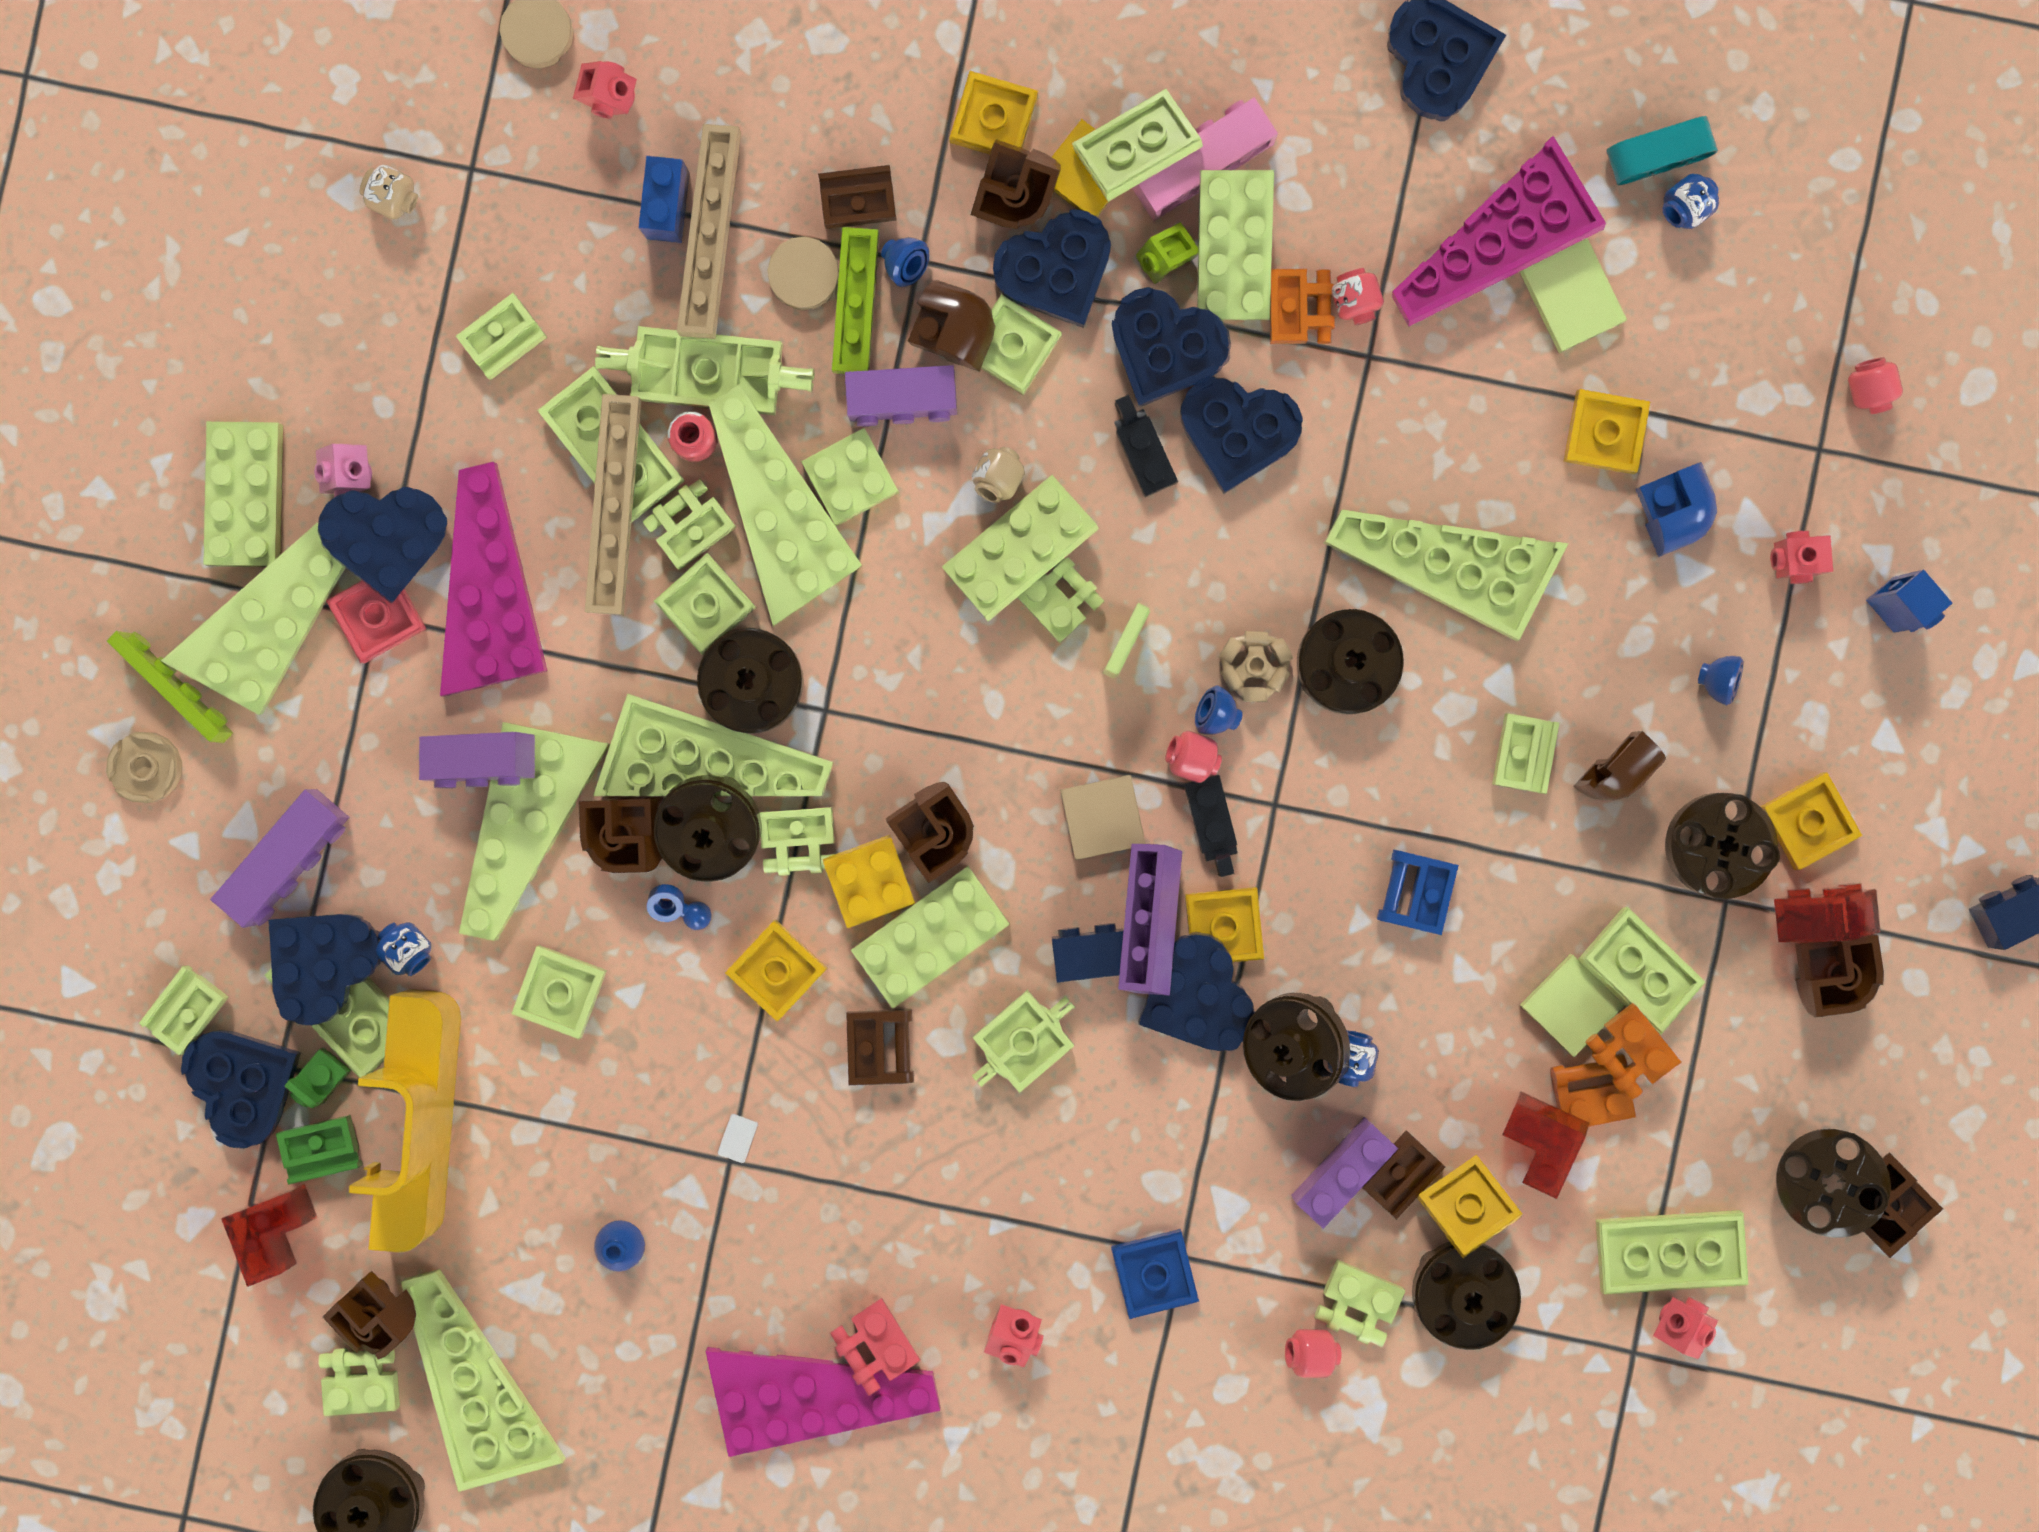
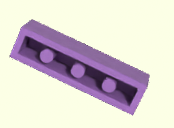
(280, 859)
(1150, 919)

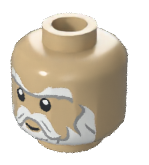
(388, 192)
(998, 474)

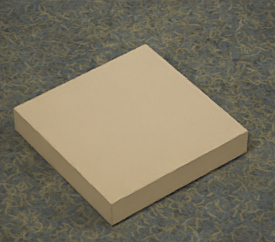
(1102, 817)

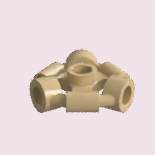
(1255, 665)

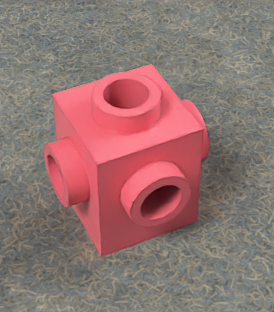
(605, 88)
(1802, 557)
(1686, 1326)
(1014, 1336)

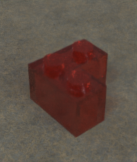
(1835, 915)
(1552, 1135)
(260, 1231)

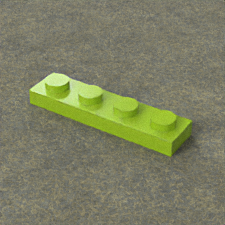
(855, 300)
(180, 695)

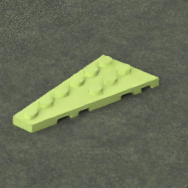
(787, 528)
(1467, 569)
(261, 628)
(664, 746)
(523, 825)
(480, 1408)

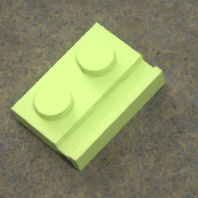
(501, 336)
(1525, 753)
(183, 1010)

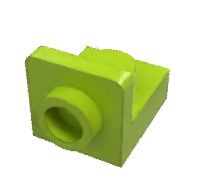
(1166, 252)

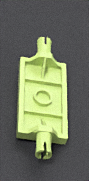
(700, 370)

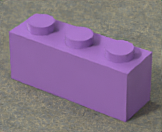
(901, 395)
(477, 759)
(1343, 1172)

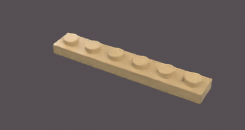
(709, 231)
(613, 504)

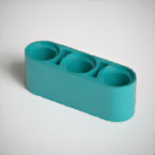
(1662, 150)

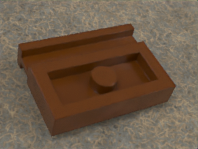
(857, 197)
(1403, 1175)

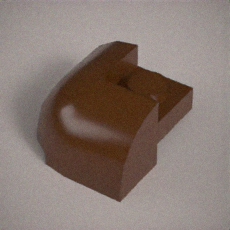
(1015, 186)
(953, 324)
(1624, 770)
(933, 829)
(620, 834)
(1839, 975)
(1907, 1210)
(372, 1317)

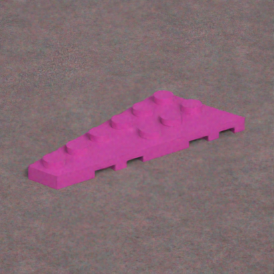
(1516, 227)
(489, 608)
(798, 1399)

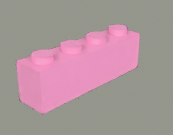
(1226, 146)

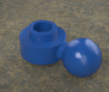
(695, 915)

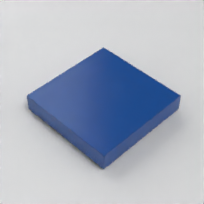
(1155, 1273)

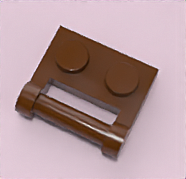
(867, 1047)

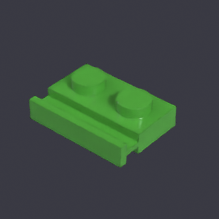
(319, 1149)

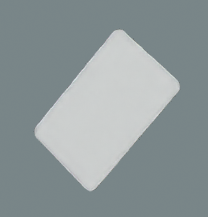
(737, 1138)

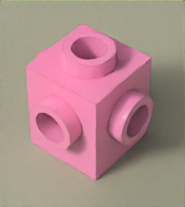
(342, 469)

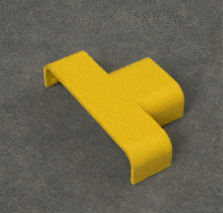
(423, 1069)

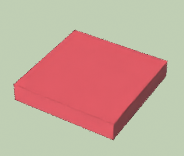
(373, 622)

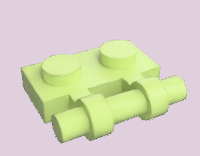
(694, 533)
(1051, 605)
(796, 828)
(1365, 1293)
(360, 1392)

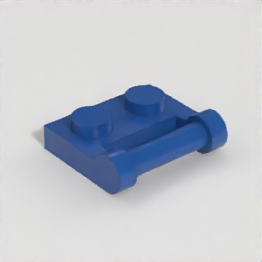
(1429, 894)

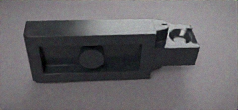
(1143, 448)
(1212, 822)

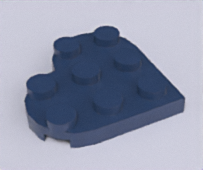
(1442, 54)
(1055, 268)
(1167, 345)
(1239, 430)
(383, 538)
(318, 962)
(1203, 998)
(240, 1083)

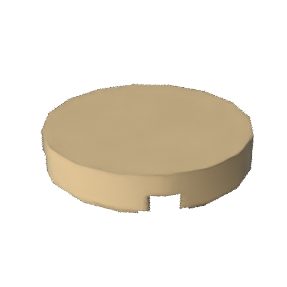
(536, 32)
(803, 273)
(144, 767)

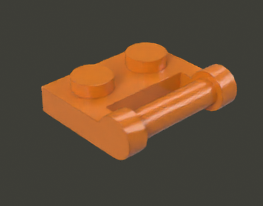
(1596, 1103)

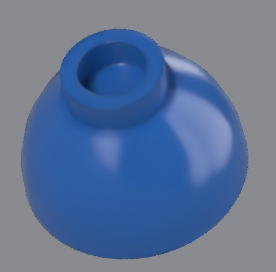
(905, 260)
(1722, 678)
(1217, 712)
(619, 1246)

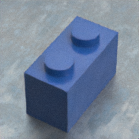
(664, 199)
(1910, 602)

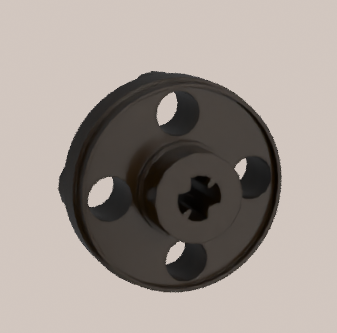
(1329, 657)
(745, 703)
(722, 820)
(1737, 839)
(1296, 1046)
(1843, 1206)
(1446, 1295)
(372, 1500)

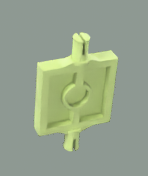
(1023, 1041)

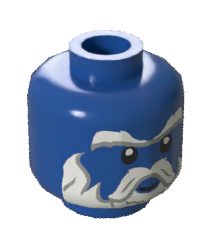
(1691, 201)
(403, 948)
(1362, 1059)

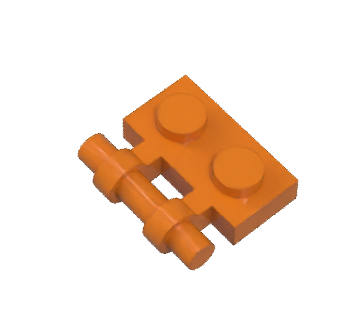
(1289, 306)
(1641, 1043)

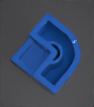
(1678, 508)

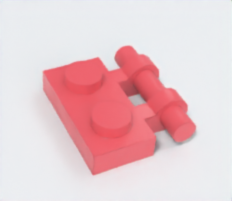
(885, 1340)

